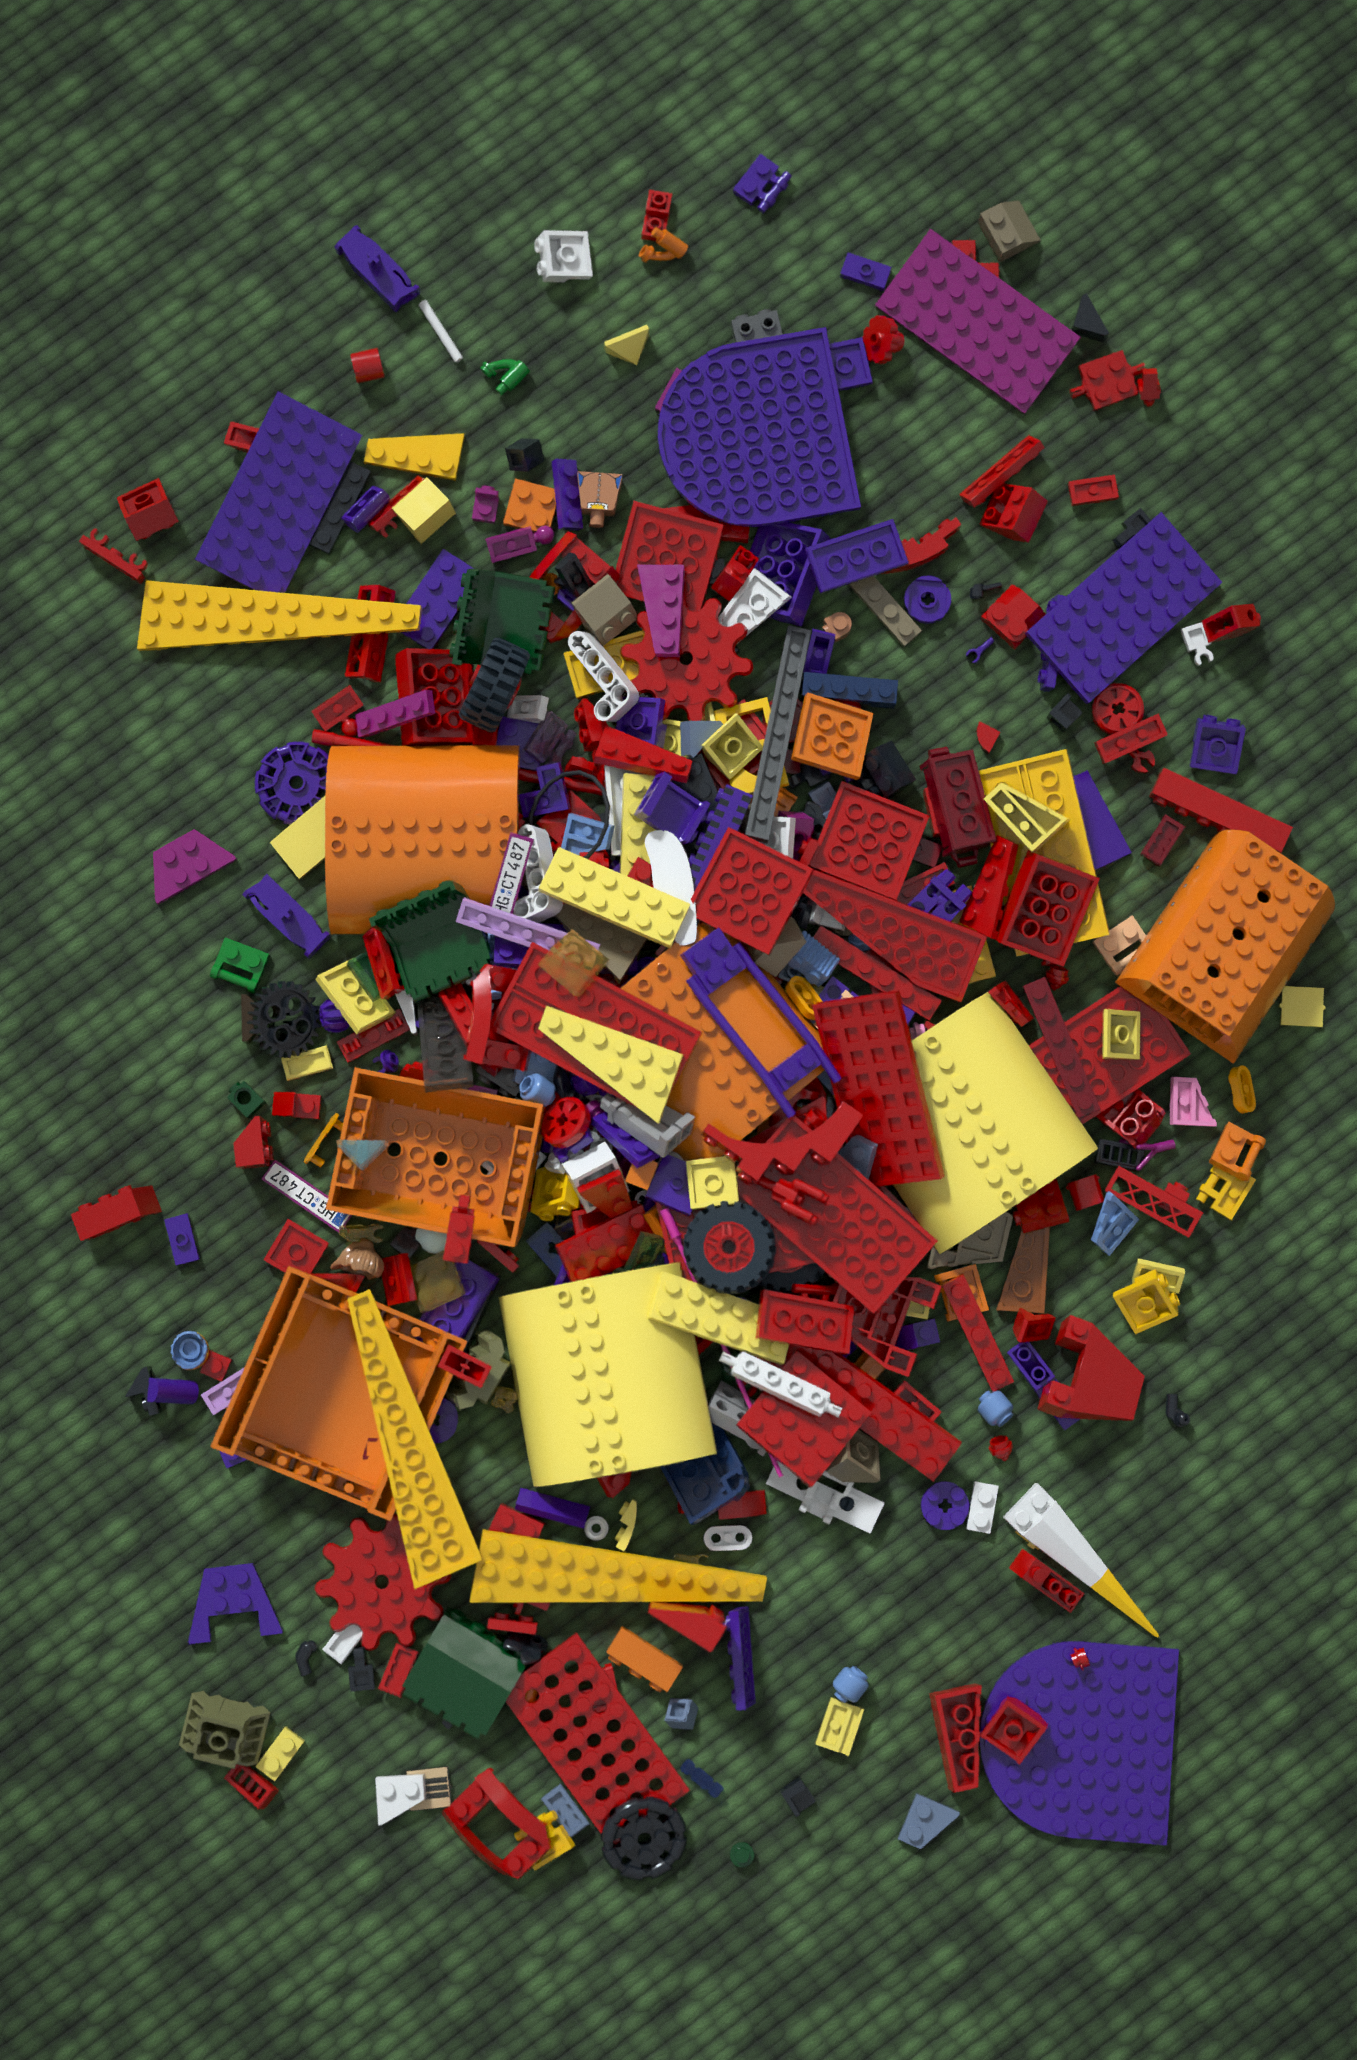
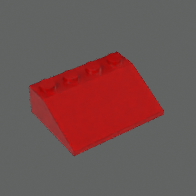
(449, 682)
(1046, 908)
(692, 1620)

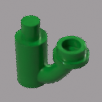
(515, 374)

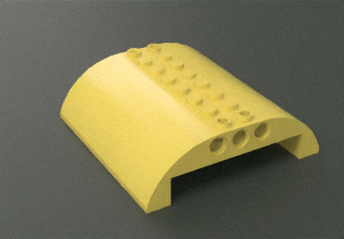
(993, 1119)
(602, 1380)

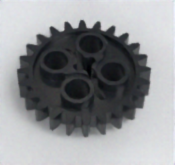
(278, 999)

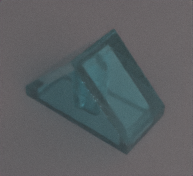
(362, 1151)

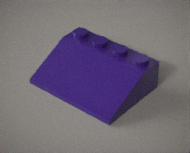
(786, 564)
(1102, 831)

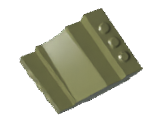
(490, 1351)
(224, 1730)

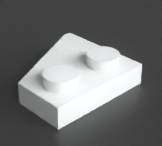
(398, 1794)

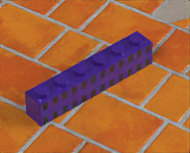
(728, 813)

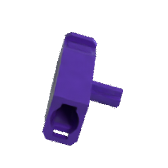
(377, 268)
(287, 916)

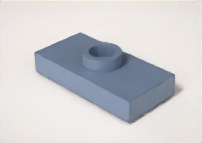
(568, 1812)

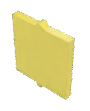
(1302, 1006)

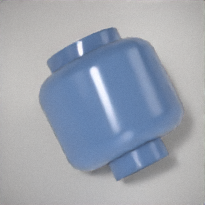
(537, 1089)
(995, 1408)
(850, 1684)

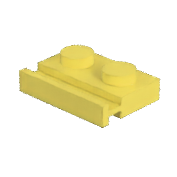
(839, 1726)

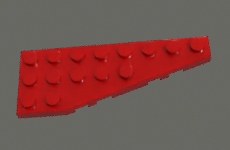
(916, 943)

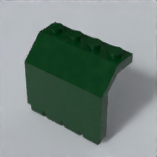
(502, 608)
(431, 943)
(464, 1673)

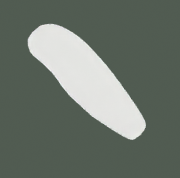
(673, 876)

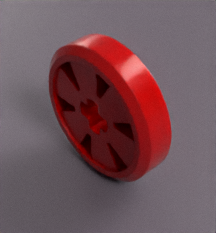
(1113, 695)
(573, 1130)

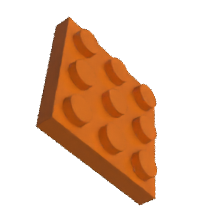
(832, 736)

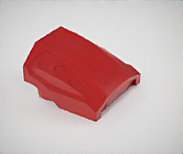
(1133, 1117)

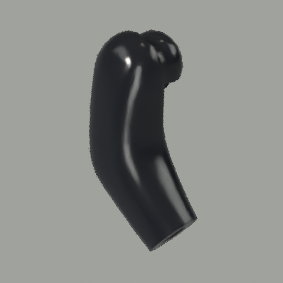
(562, 1083)

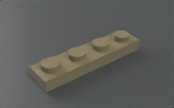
(886, 610)

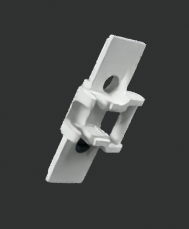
(826, 1502)

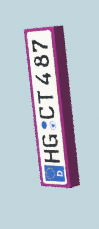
(511, 872)
(304, 1194)

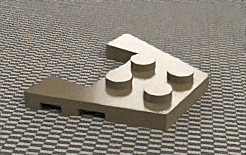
(981, 1247)

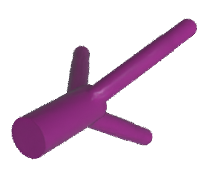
(1155, 1148)

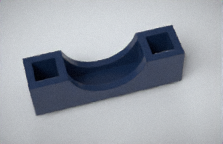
(869, 691)

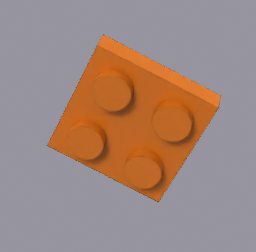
(530, 506)

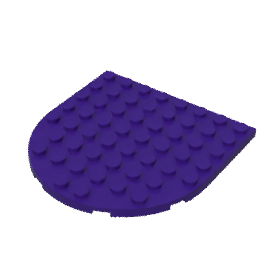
(760, 432)
(1105, 1746)

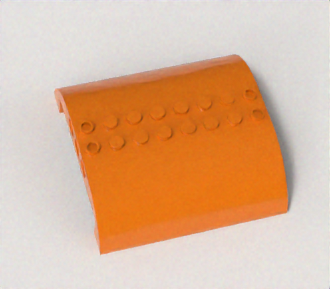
(412, 820)
(717, 1079)
(307, 1395)

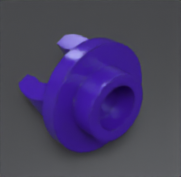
(389, 1061)

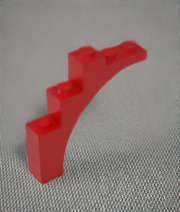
(755, 1157)

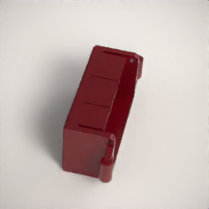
(958, 803)

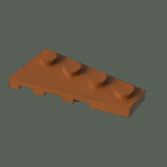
(1027, 1274)

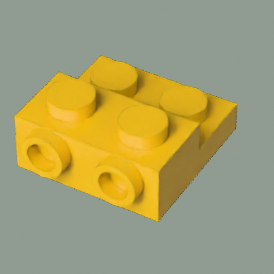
(553, 1195)
(1147, 1301)

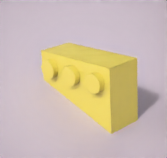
(1025, 816)

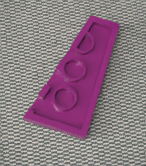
(664, 603)

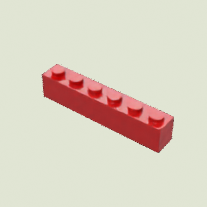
(1216, 809)

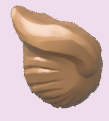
(360, 1258)

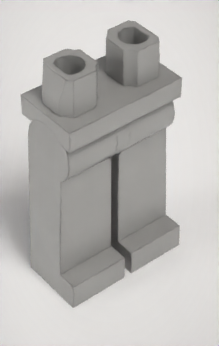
(659, 1137)
(727, 1408)

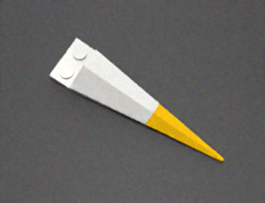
(1050, 1529)

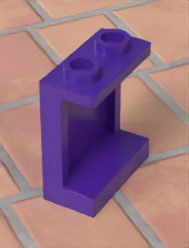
(672, 809)

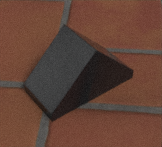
(1088, 322)

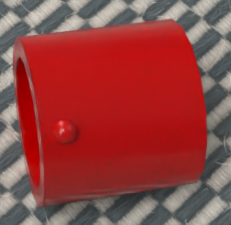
(367, 365)
(1086, 1192)

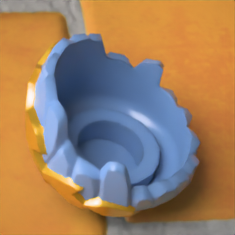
(190, 1350)

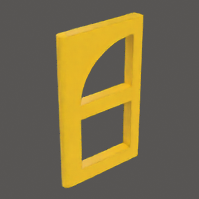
(744, 780)

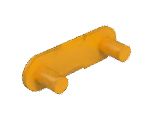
(311, 1156)

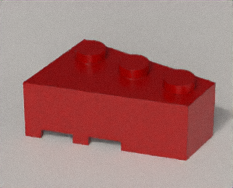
(115, 1211)

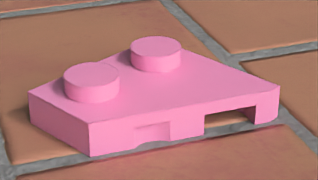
(1188, 1104)

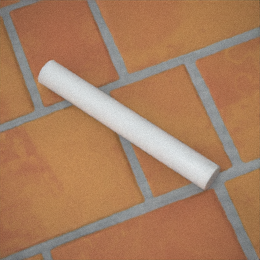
(441, 332)

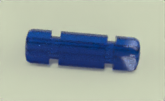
(701, 1778)

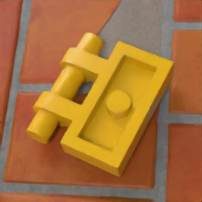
(1231, 1194)
(558, 1836)

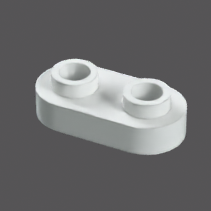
(727, 1536)

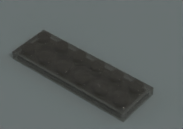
(441, 1048)

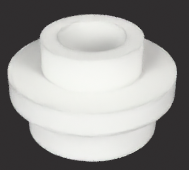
(596, 1520)

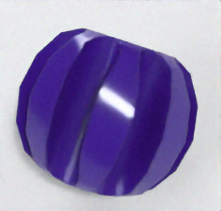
(331, 1018)

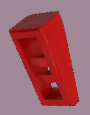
(263, 1783)

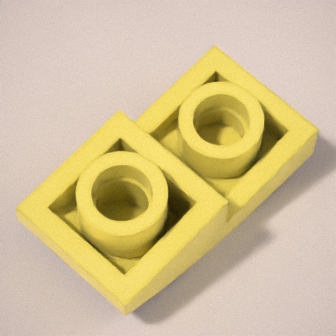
(628, 1517)

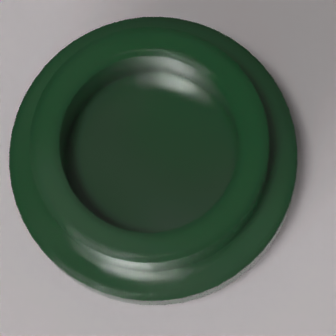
(741, 1854)

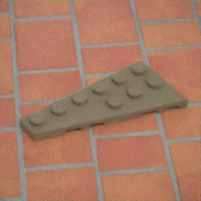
(615, 942)

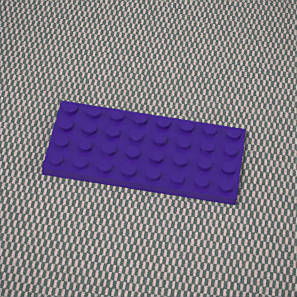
(278, 496)
(1123, 608)

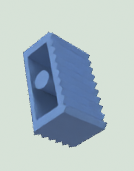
(814, 961)

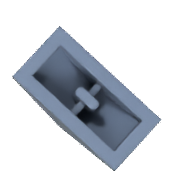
(695, 734)

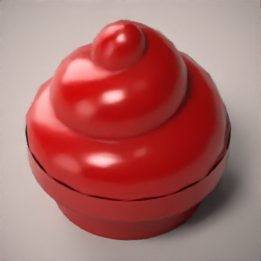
(1057, 976)
(1000, 1447)

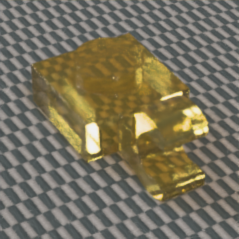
(354, 1233)

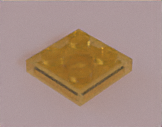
(435, 1282)

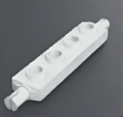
(780, 1384)

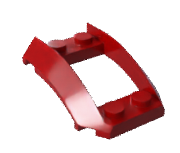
(595, 568)
(480, 1047)
(473, 1800)

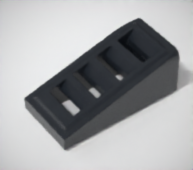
(1099, 1155)

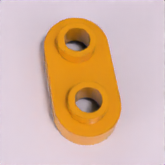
(802, 995)
(1242, 1089)

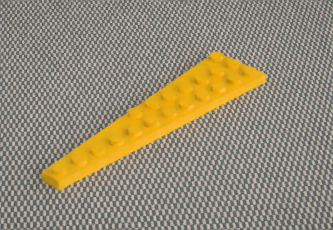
(219, 615)
(425, 1502)
(553, 1571)

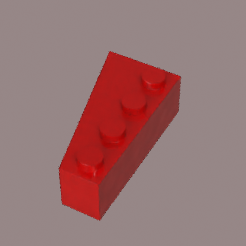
(957, 1727)

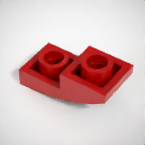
(656, 213)

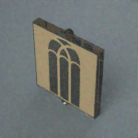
(437, 1788)

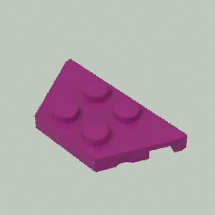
(186, 863)

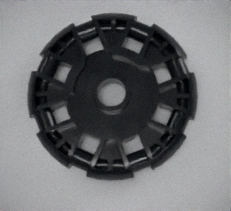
(648, 1851)

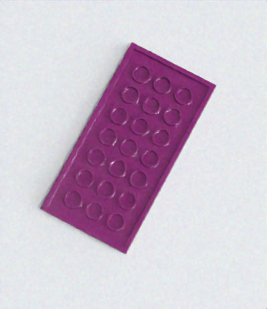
(977, 321)

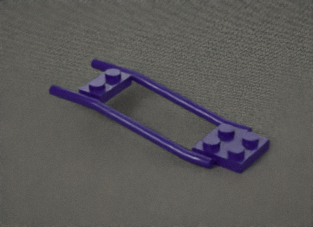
(716, 962)

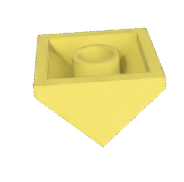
(424, 510)
(731, 747)
(1121, 1034)

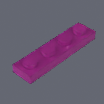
(395, 713)

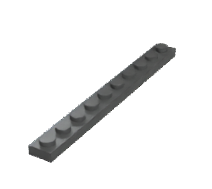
(777, 734)

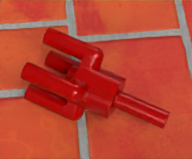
(792, 1195)

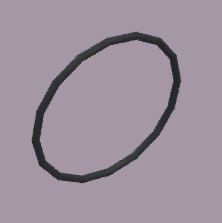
(600, 786)

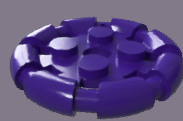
(284, 774)

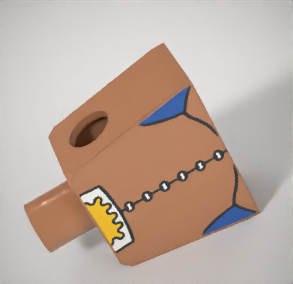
(599, 495)

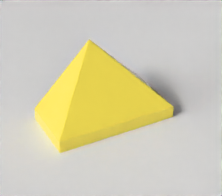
(629, 345)

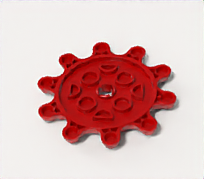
(705, 677)
(361, 1599)

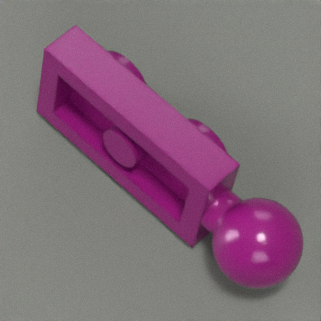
(517, 542)

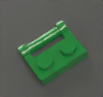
(242, 957)

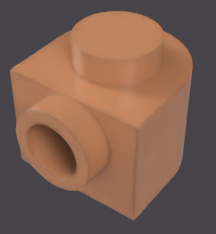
(838, 624)

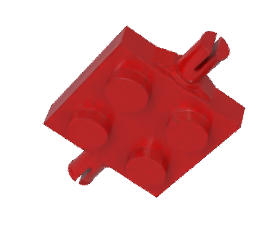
(1107, 380)

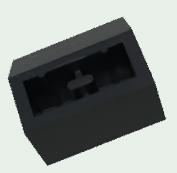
(884, 772)

